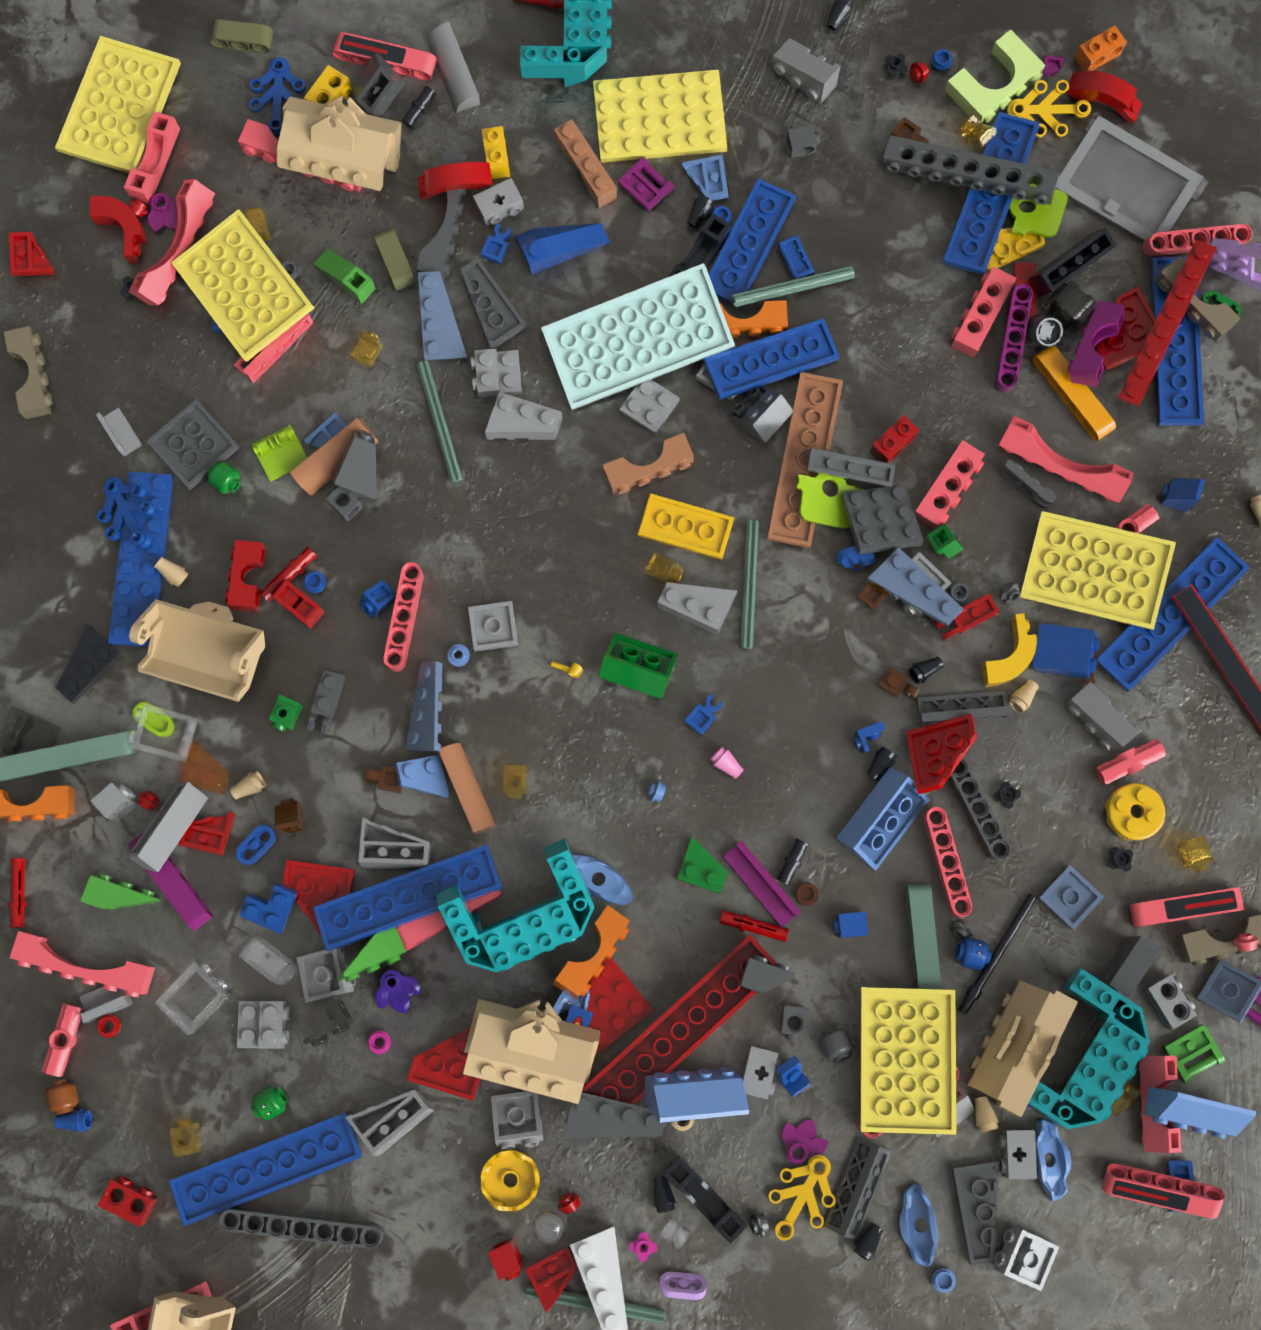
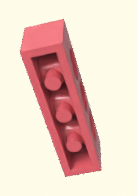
(1000, 284)
(964, 455)

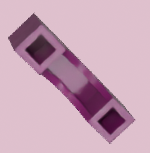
(1104, 323)

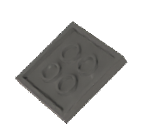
(192, 444)
(882, 519)

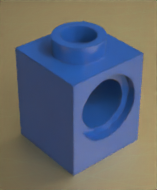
(851, 925)

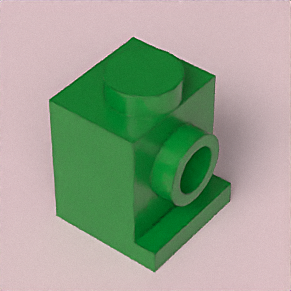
(945, 541)
(293, 711)

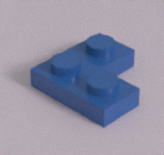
(271, 913)

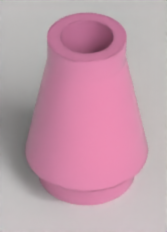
(726, 762)

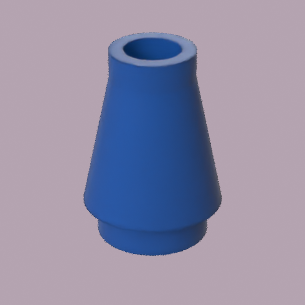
(75, 1120)

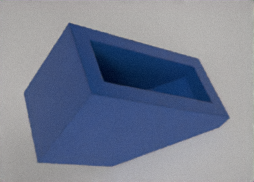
(1182, 493)

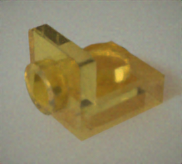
(976, 132)
(367, 349)
(664, 569)
(1127, 1098)

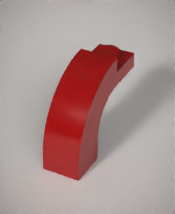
(1107, 90)
(453, 177)
(112, 211)

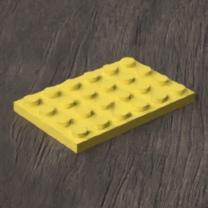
(117, 104)
(660, 116)
(242, 285)
(1097, 570)
(908, 1061)

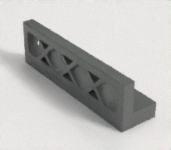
(849, 467)
(978, 713)
(861, 1190)

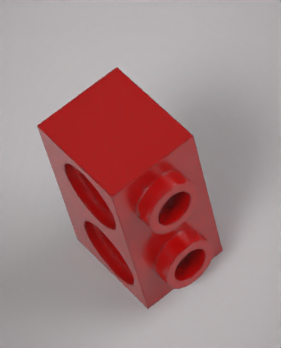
(894, 440)
(298, 604)
(126, 1207)
(506, 1259)

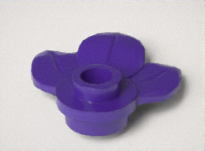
(397, 994)

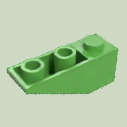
(345, 275)
(109, 895)
(378, 949)

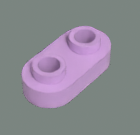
(682, 1285)

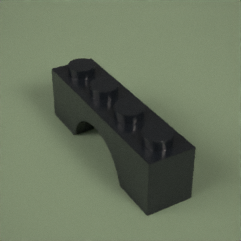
(707, 245)
(705, 1199)

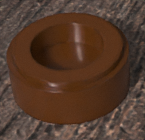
(806, 894)

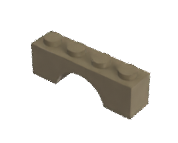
(1213, 319)
(33, 397)
(1199, 945)

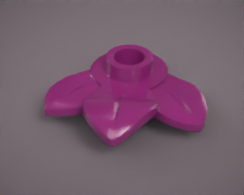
(162, 215)
(804, 1138)

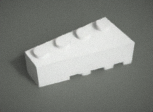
(601, 1275)

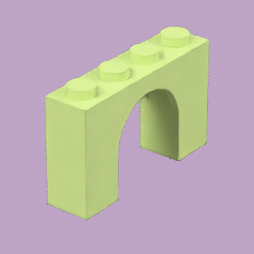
(984, 102)

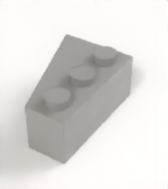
(806, 70)
(522, 419)
(697, 604)
(1102, 718)
(391, 849)
(389, 1121)

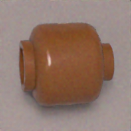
(61, 1097)

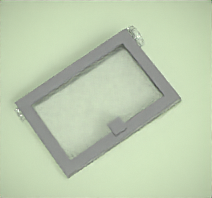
(1128, 181)

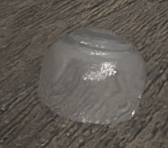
(550, 1225)

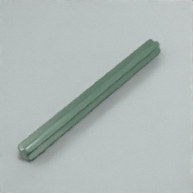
(792, 286)
(439, 421)
(749, 584)
(583, 1301)

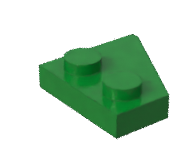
(702, 869)

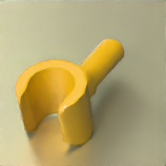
(574, 671)

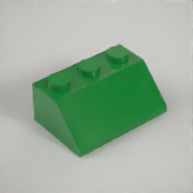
(638, 665)

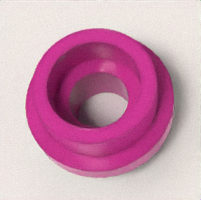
(372, 1042)

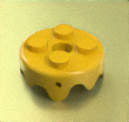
(1120, 817)
(493, 1185)

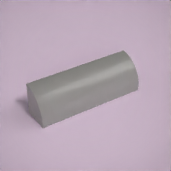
(453, 68)
(168, 827)

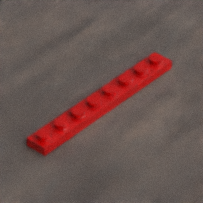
(1167, 323)

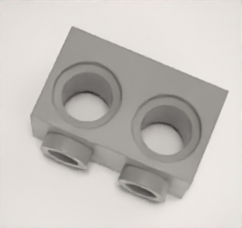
(115, 801)
(1165, 1005)

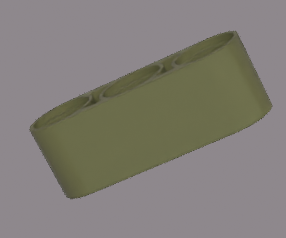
(241, 36)
(394, 259)

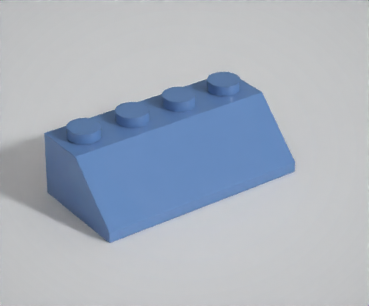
(882, 818)
(695, 1094)
(1196, 1112)

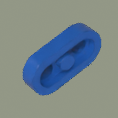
(255, 843)

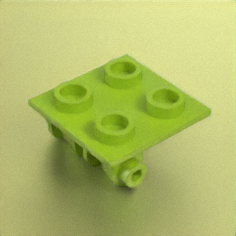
(279, 452)

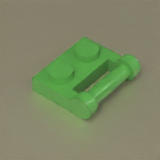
(1190, 1046)

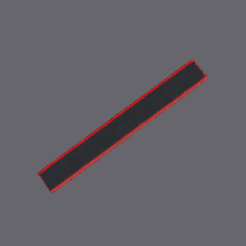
(1221, 651)

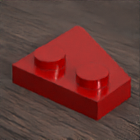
(27, 256)
(209, 834)
(552, 1276)

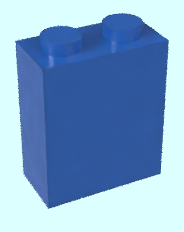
(1066, 651)

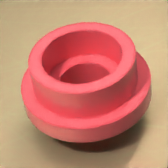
(1246, 942)

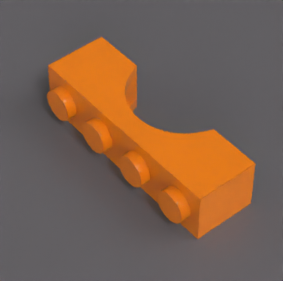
(770, 320)
(54, 801)
(576, 975)

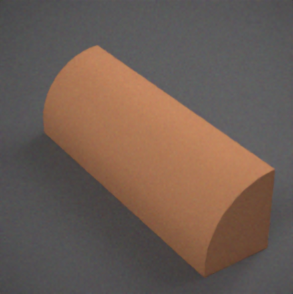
(321, 465)
(467, 788)

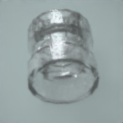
(674, 1233)

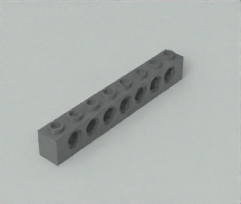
(981, 165)

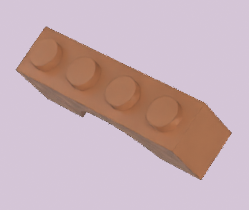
(580, 153)
(623, 475)

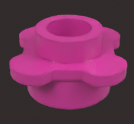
(643, 1239)

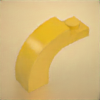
(1005, 670)

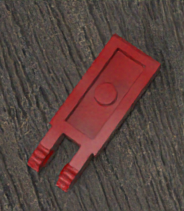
(972, 615)

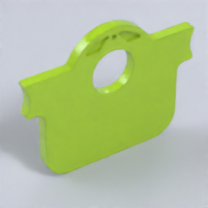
(1043, 220)
(820, 508)

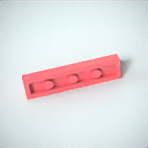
(274, 350)

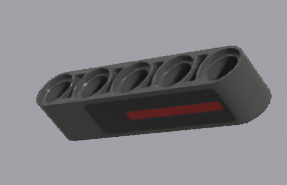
(986, 816)

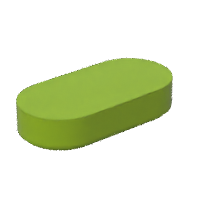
(155, 723)

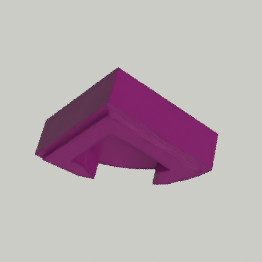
(1052, 65)

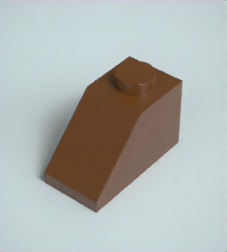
(289, 817)

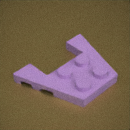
(1237, 260)

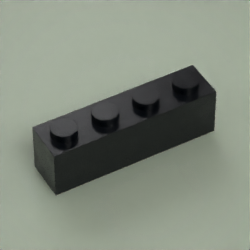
(1072, 262)

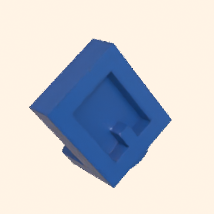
(377, 598)
(871, 732)
(791, 1076)

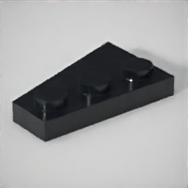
(87, 664)

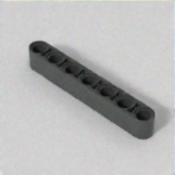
(290, 1227)

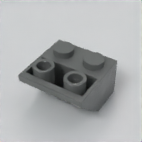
(377, 86)
(761, 413)
(763, 977)

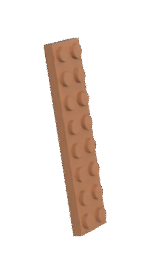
(809, 427)

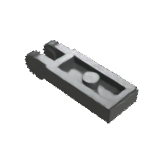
(1027, 484)
(326, 700)

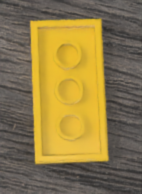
(685, 526)

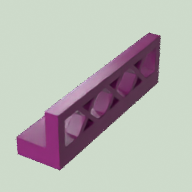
(761, 884)

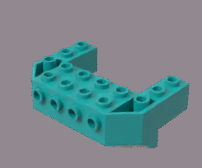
(583, 45)
(526, 932)
(1105, 1063)

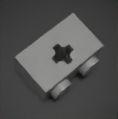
(503, 193)
(756, 1058)
(1024, 1165)

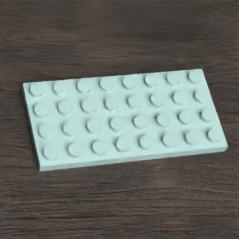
(638, 336)

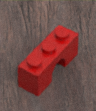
(245, 556)

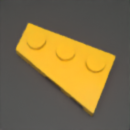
(1013, 247)

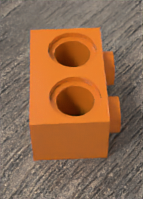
(1100, 49)

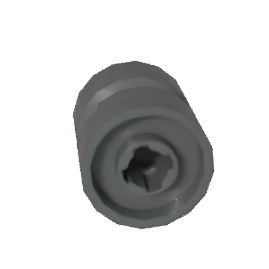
(1044, 330)

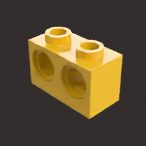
(323, 88)
(496, 151)

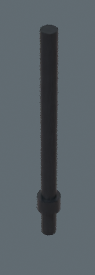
(974, 992)

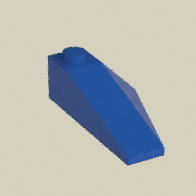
(555, 245)

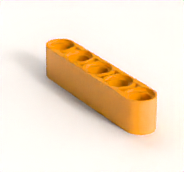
(1075, 396)

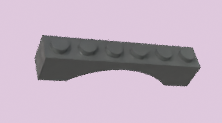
(437, 252)

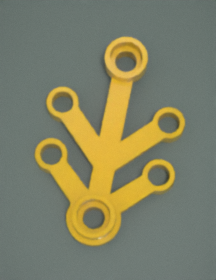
(1045, 108)
(804, 1193)

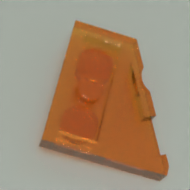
(204, 771)

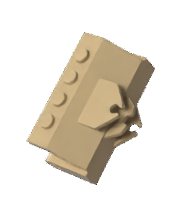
(338, 142)
(1020, 1045)
(530, 1050)

